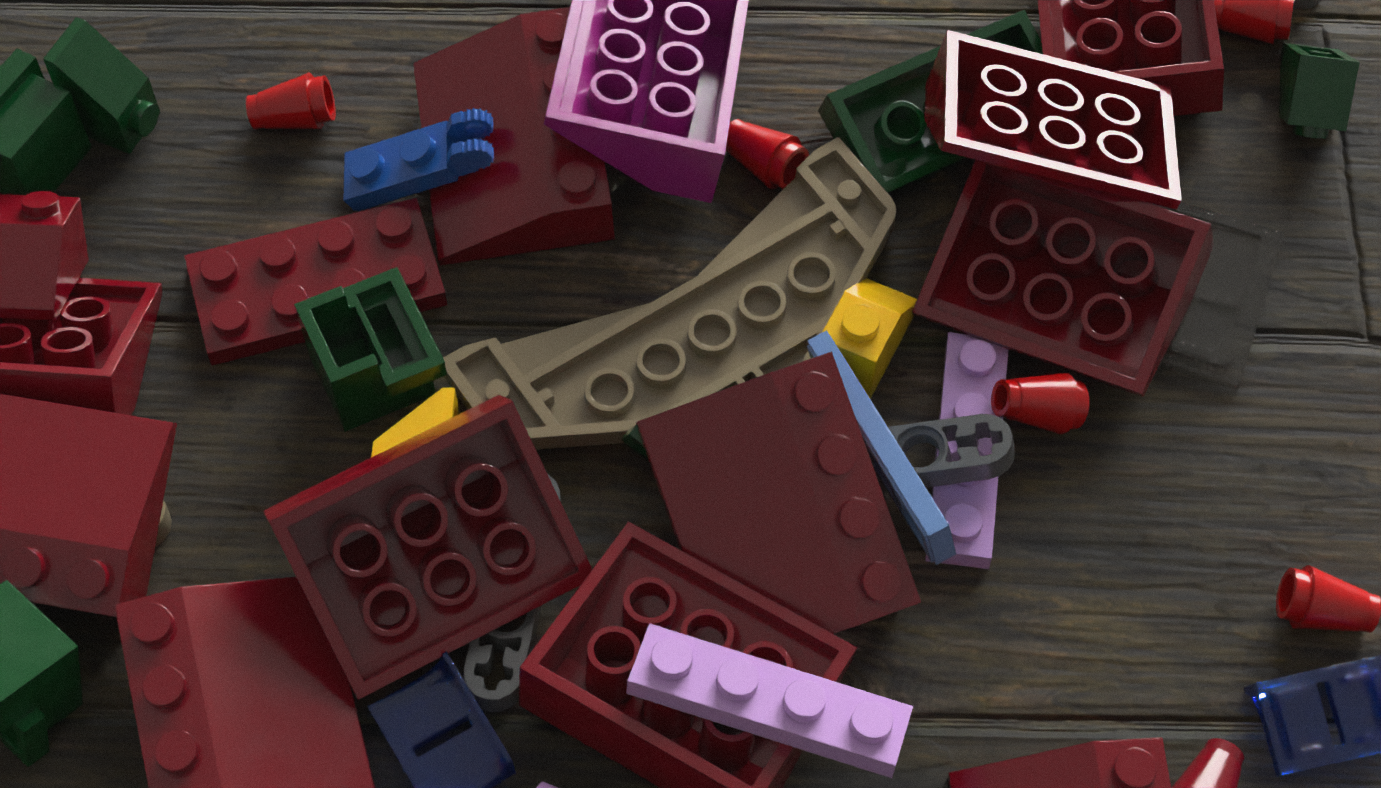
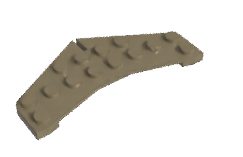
(715, 331)

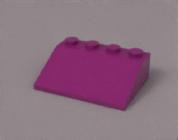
(651, 88)

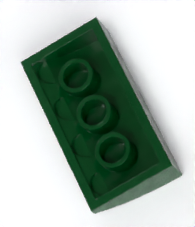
(886, 111)

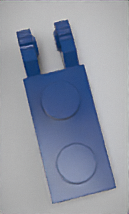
(418, 160)

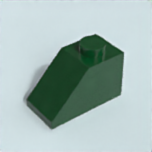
(105, 86)
(1316, 89)

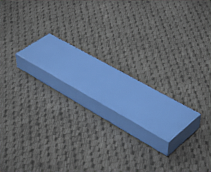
(891, 462)

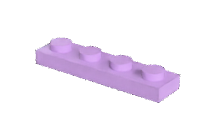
(967, 386)
(769, 700)

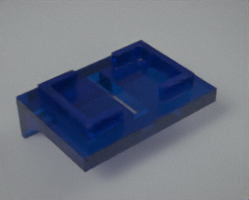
(430, 709)
(1297, 722)

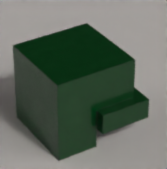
(38, 129)
(370, 348)
(36, 676)

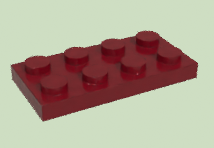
(251, 286)

